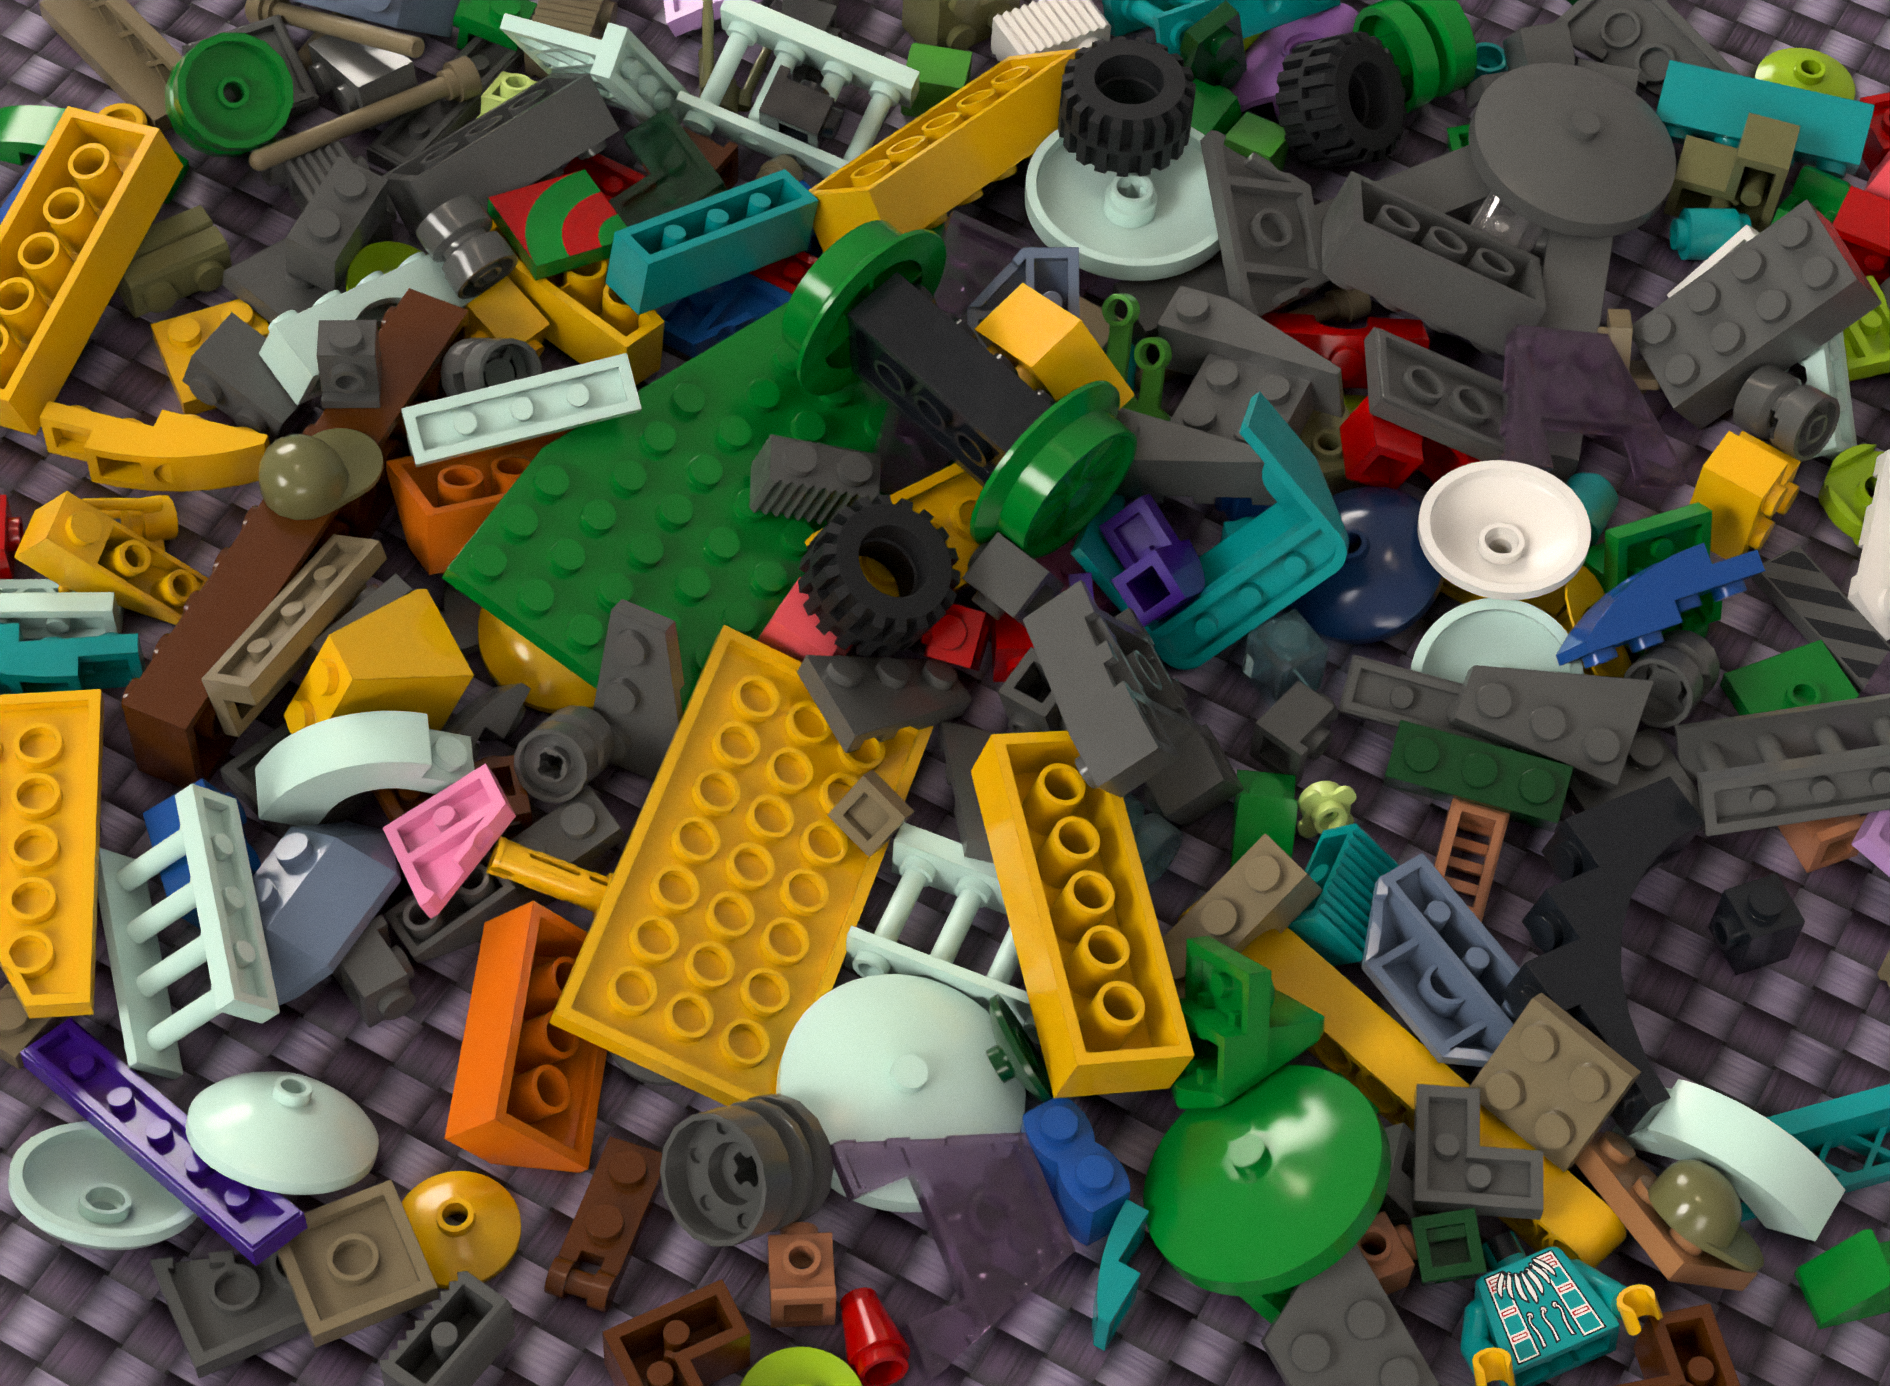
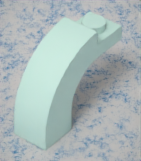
(356, 755)
(1764, 1163)

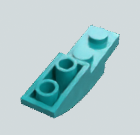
(67, 662)

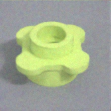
(1324, 807)

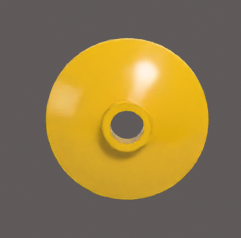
(478, 1245)

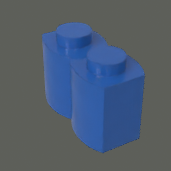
(1080, 1173)

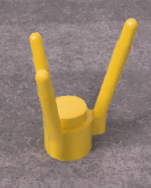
(149, 517)

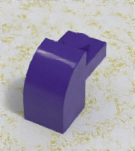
(1158, 566)

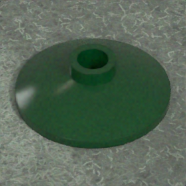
(1015, 1053)

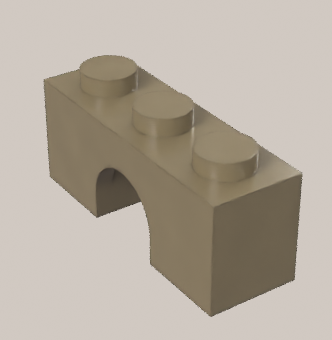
(1254, 896)

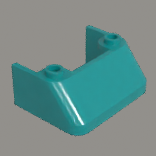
(1257, 566)

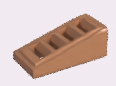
(1480, 821)

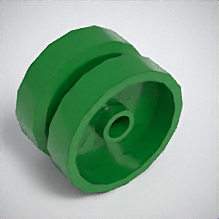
(1427, 42)
(203, 113)

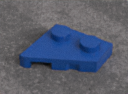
(718, 312)

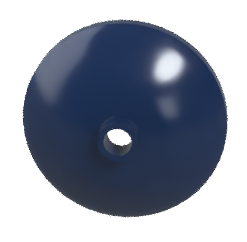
(1383, 582)

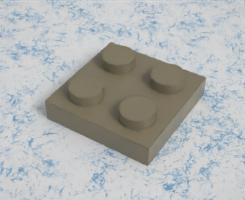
(1553, 1081)
(356, 1264)

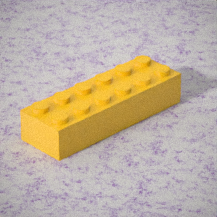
(947, 150)
(70, 247)
(1080, 920)

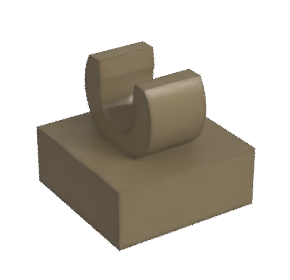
(870, 813)

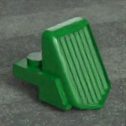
(1650, 541)
(1236, 1025)

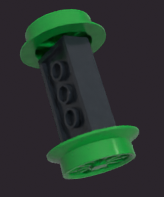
(874, 318)

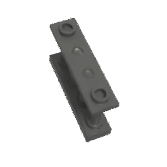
(1789, 764)

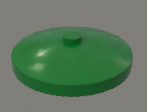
(1268, 1183)

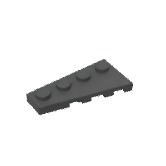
(1639, 37)

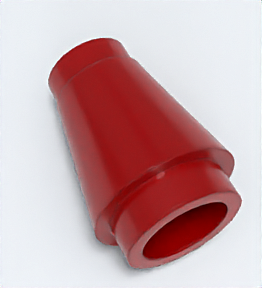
(872, 1339)

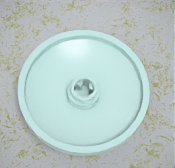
(1123, 224)
(897, 1064)

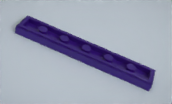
(155, 1138)

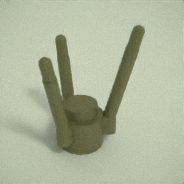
(734, 98)

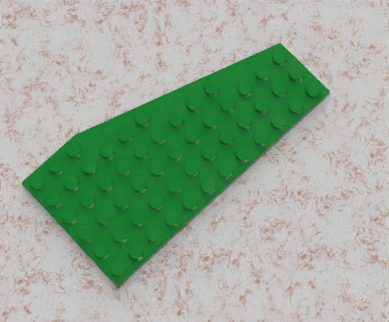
(662, 509)

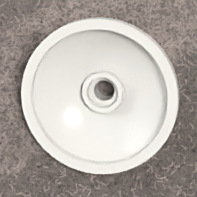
(1504, 530)

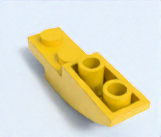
(172, 455)

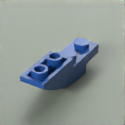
(1652, 602)

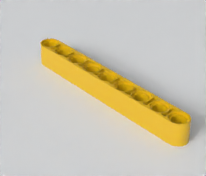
(1389, 1064)

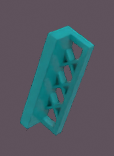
(1844, 1123)

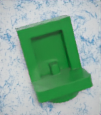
(484, 18)
(1820, 189)

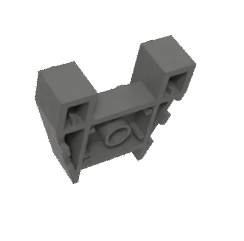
(1231, 361)
(1127, 709)

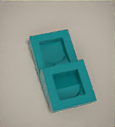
(1117, 1281)

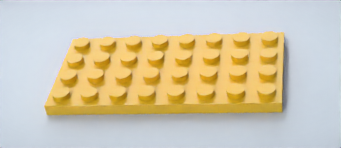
(732, 882)

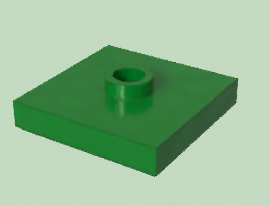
(1788, 681)

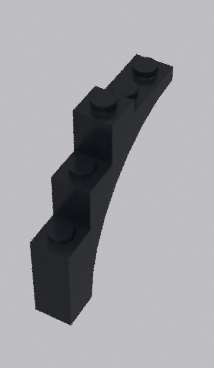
(1581, 923)

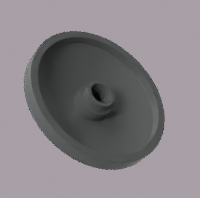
(1572, 150)

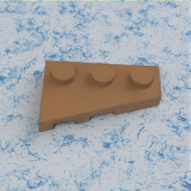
(1623, 1183)

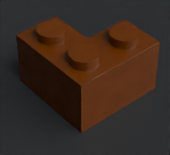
(680, 1342)
(1684, 1350)

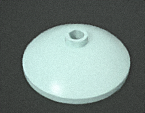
(1494, 636)
(282, 1133)
(91, 1191)

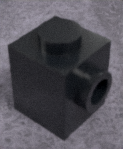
(1756, 924)

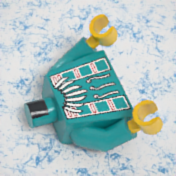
(1544, 1314)

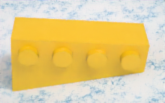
(590, 318)

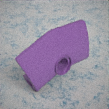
(1269, 50)

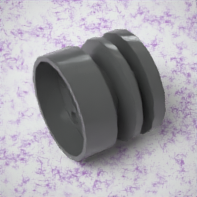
(746, 1169)

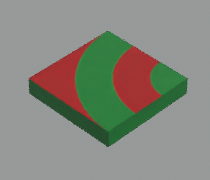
(557, 223)

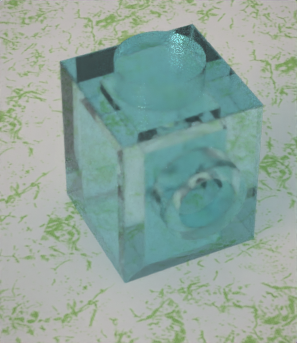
(1283, 653)

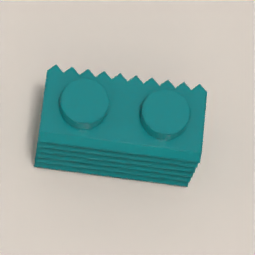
(1346, 869)

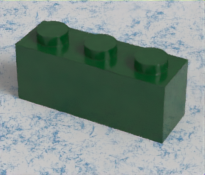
(1477, 772)

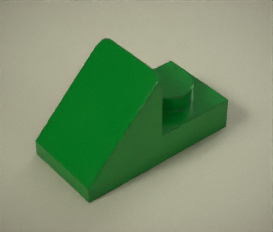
(1263, 808)
(1848, 1280)

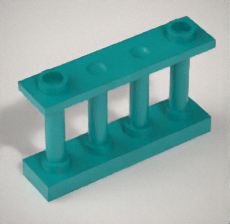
(1174, 17)

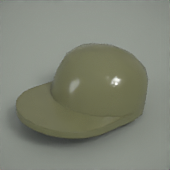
(319, 472)
(1705, 1212)

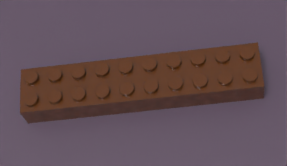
(168, 706)

